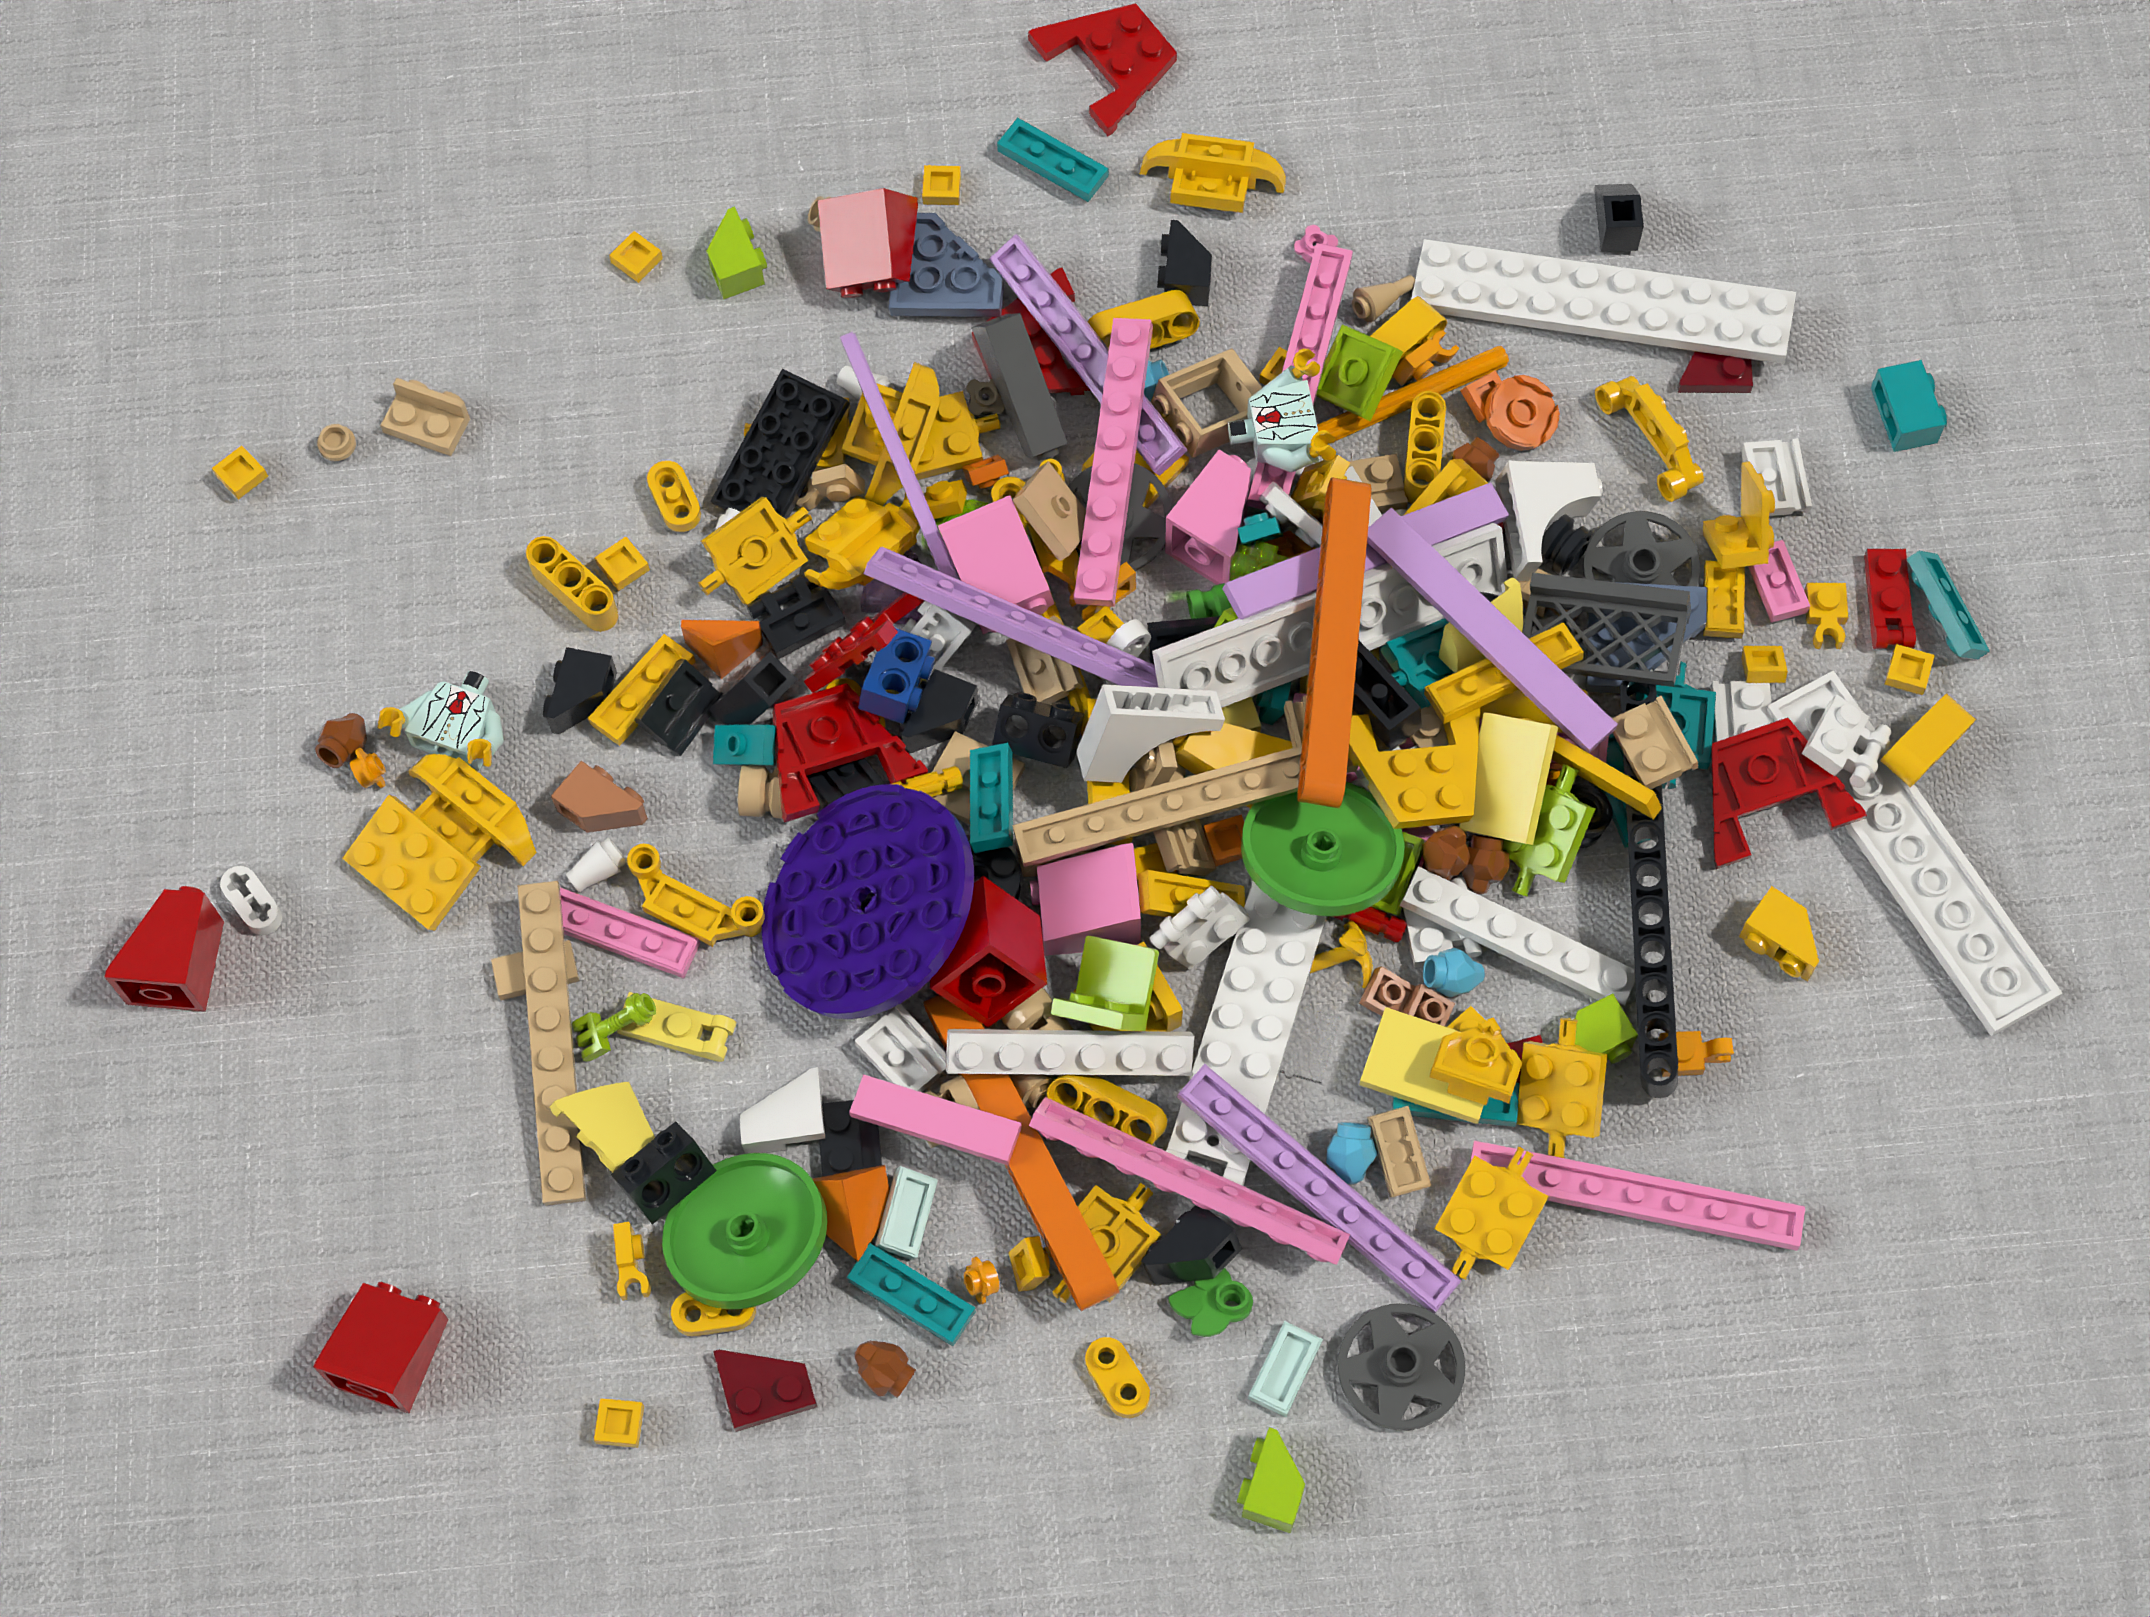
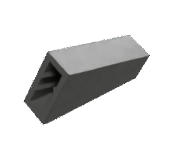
(1021, 384)

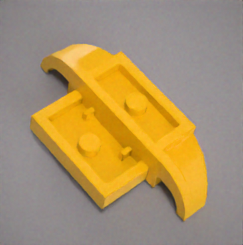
(1213, 170)
(912, 417)
(854, 537)
(471, 809)

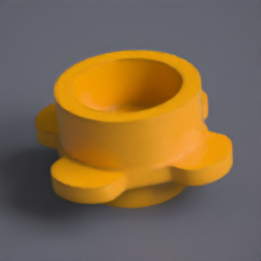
(368, 769)
(981, 1279)

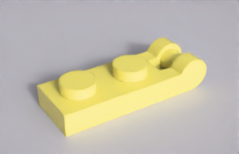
(682, 1029)

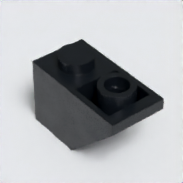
(1618, 217)
(1186, 266)
(581, 686)
(753, 692)
(942, 710)
(1193, 1249)

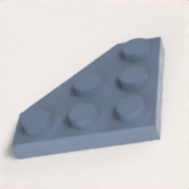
(946, 277)
(1642, 643)

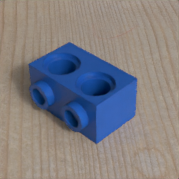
(891, 673)

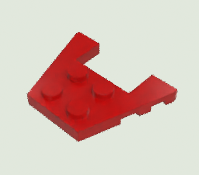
(1121, 46)
(1054, 370)
(863, 639)
(828, 732)
(1764, 771)

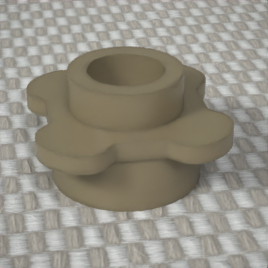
(978, 405)

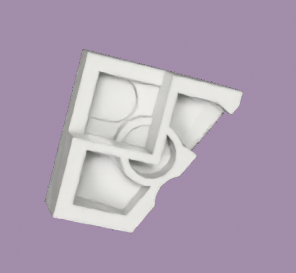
(785, 1116)

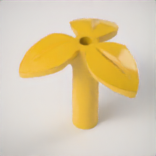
(1353, 947)

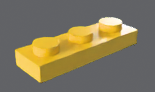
(619, 709)
(1168, 893)

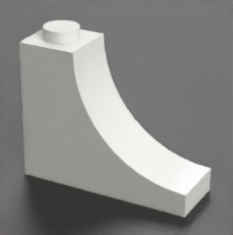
(1538, 496)
(1136, 720)

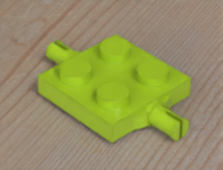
(1557, 836)

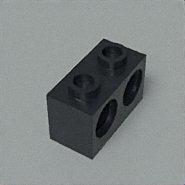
(1037, 740)
(663, 1172)

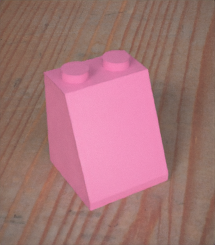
(1206, 518)
(996, 556)
(1088, 898)

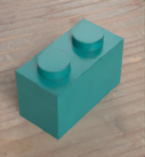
(1908, 405)

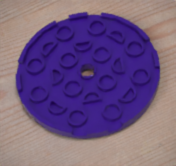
(873, 959)

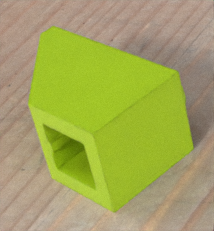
(733, 258)
(1605, 1029)
(1276, 1485)

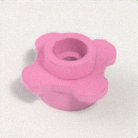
(1313, 235)

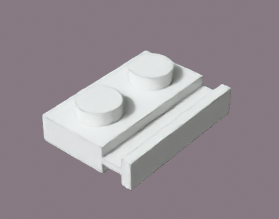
(1782, 473)
(1740, 707)
(903, 1051)

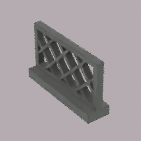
(1616, 601)

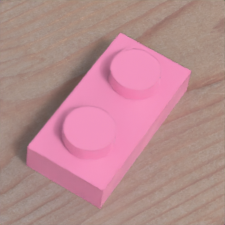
(1780, 585)

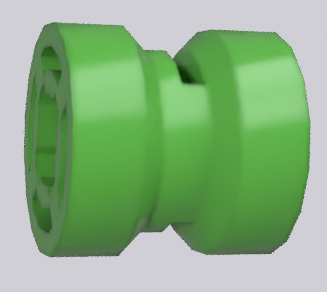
(1207, 603)

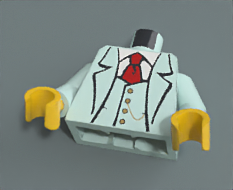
(1284, 420)
(450, 721)

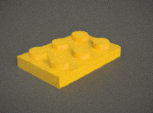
(411, 862)

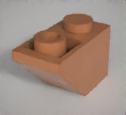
(597, 803)

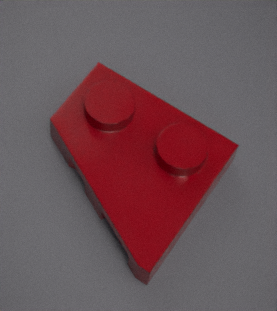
(1716, 374)
(763, 1388)

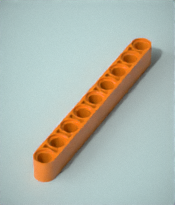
(1334, 643)
(1035, 1175)

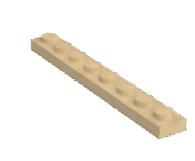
(1158, 807)
(550, 1040)

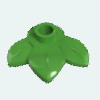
(1207, 1306)

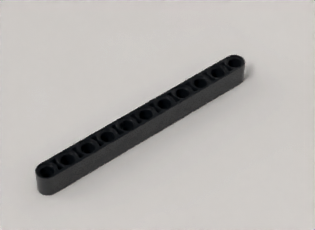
(1651, 937)

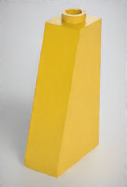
(1218, 749)

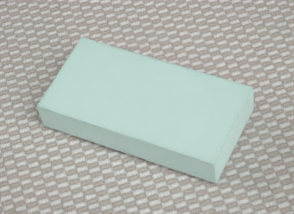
(906, 1213)
(1285, 1369)

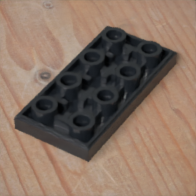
(782, 446)

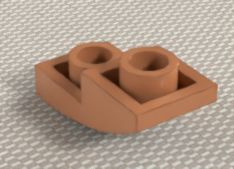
(1393, 992)

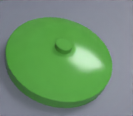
(1322, 855)
(746, 1232)

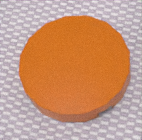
(1521, 412)

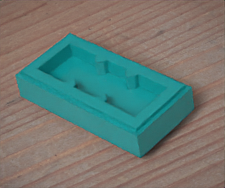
(744, 744)

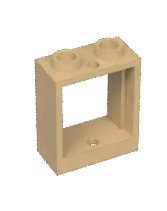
(1226, 371)

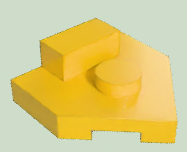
(1477, 1064)

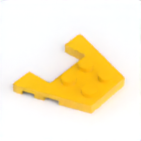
(1421, 783)

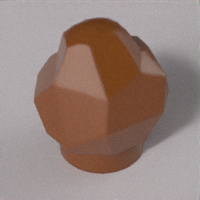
(1478, 456)
(340, 740)
(1446, 852)
(1486, 864)
(883, 1367)

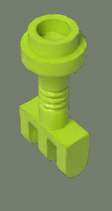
(638, 1009)

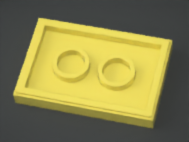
(1511, 777)
(1403, 1062)

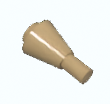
(1373, 300)
(1031, 1088)

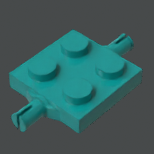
(1417, 660)
(1693, 714)

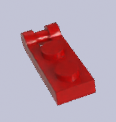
(1889, 598)

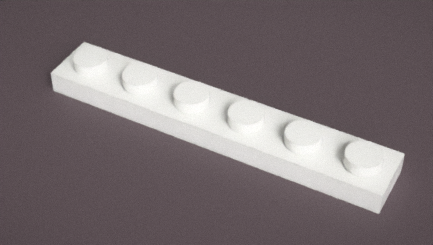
(1517, 937)
(1069, 1052)

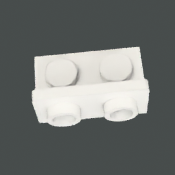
(943, 628)

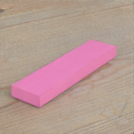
(627, 934)
(935, 1119)

